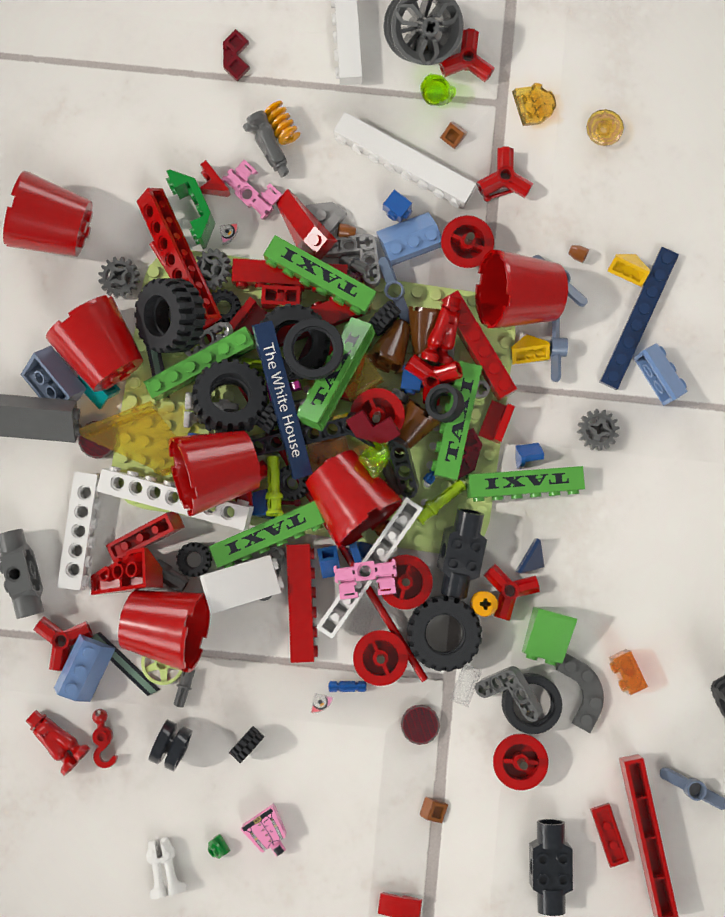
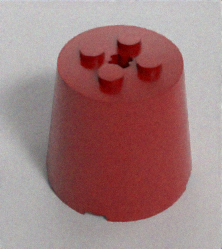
(46, 217)
(519, 290)
(96, 343)
(213, 468)
(350, 497)
(165, 626)

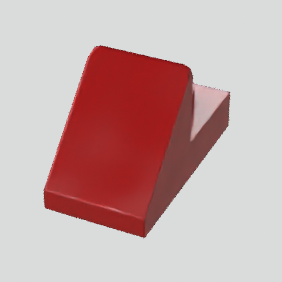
(214, 184)

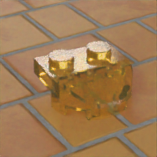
(534, 104)

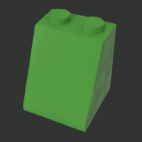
(548, 636)

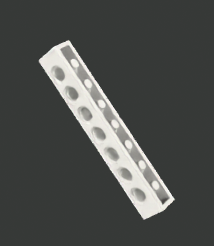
(109, 485)
(379, 553)

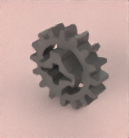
(214, 269)
(111, 282)
(601, 421)

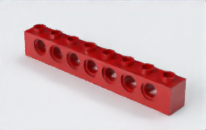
(174, 247)

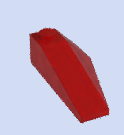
(304, 226)
(132, 572)

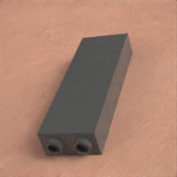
(39, 418)

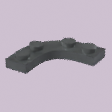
(591, 690)

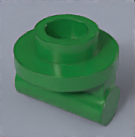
(217, 847)

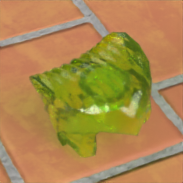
(437, 90)
(375, 458)

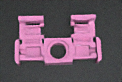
(258, 202)
(348, 575)

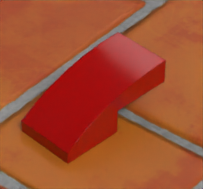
(399, 906)

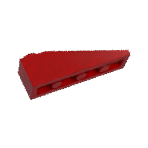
(146, 534)

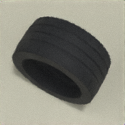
(330, 331)
(548, 721)

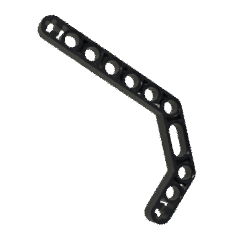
(398, 460)

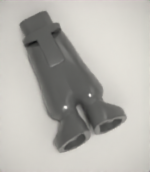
(266, 141)

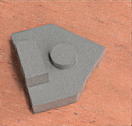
(328, 214)

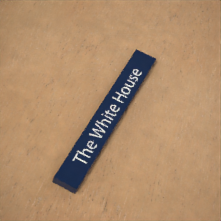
(282, 399)

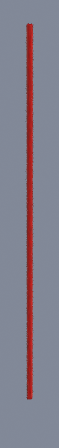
(345, 552)

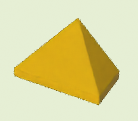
(629, 268)
(530, 350)

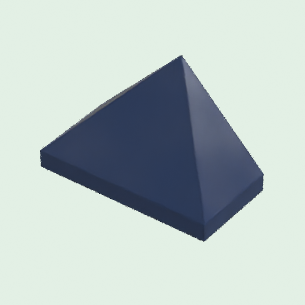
(533, 558)

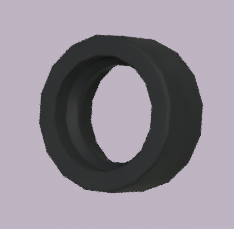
(433, 396)

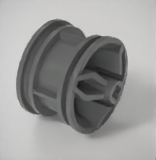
(425, 27)

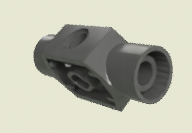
(24, 589)

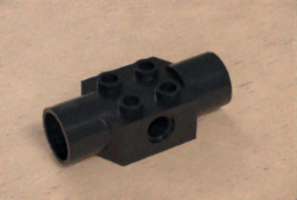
(461, 553)
(551, 867)

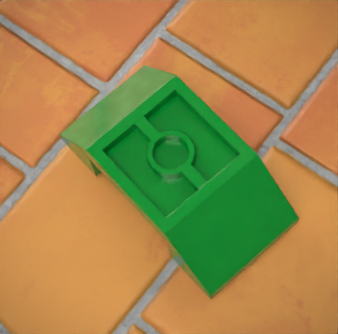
(183, 187)

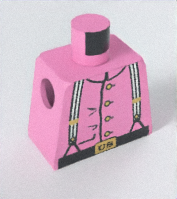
(266, 830)

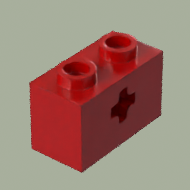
(276, 296)

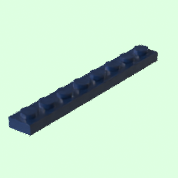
(639, 318)

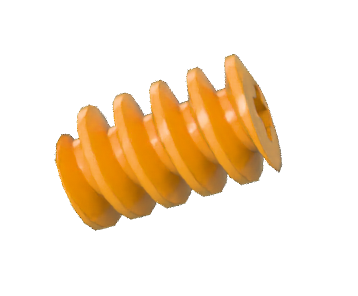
(281, 125)
(488, 609)

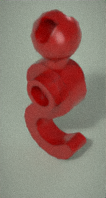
(102, 737)

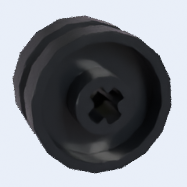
(169, 744)

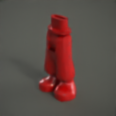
(443, 333)
(57, 741)

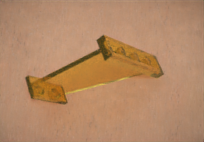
(137, 435)

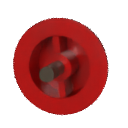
(466, 241)
(379, 405)
(411, 583)
(380, 658)
(520, 762)

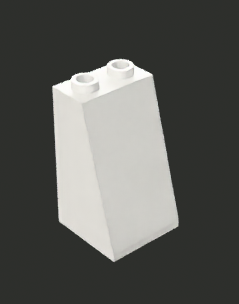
(241, 584)

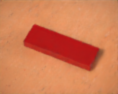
(609, 835)

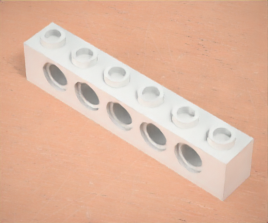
(74, 520)

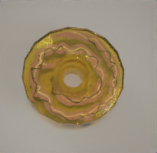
(608, 120)

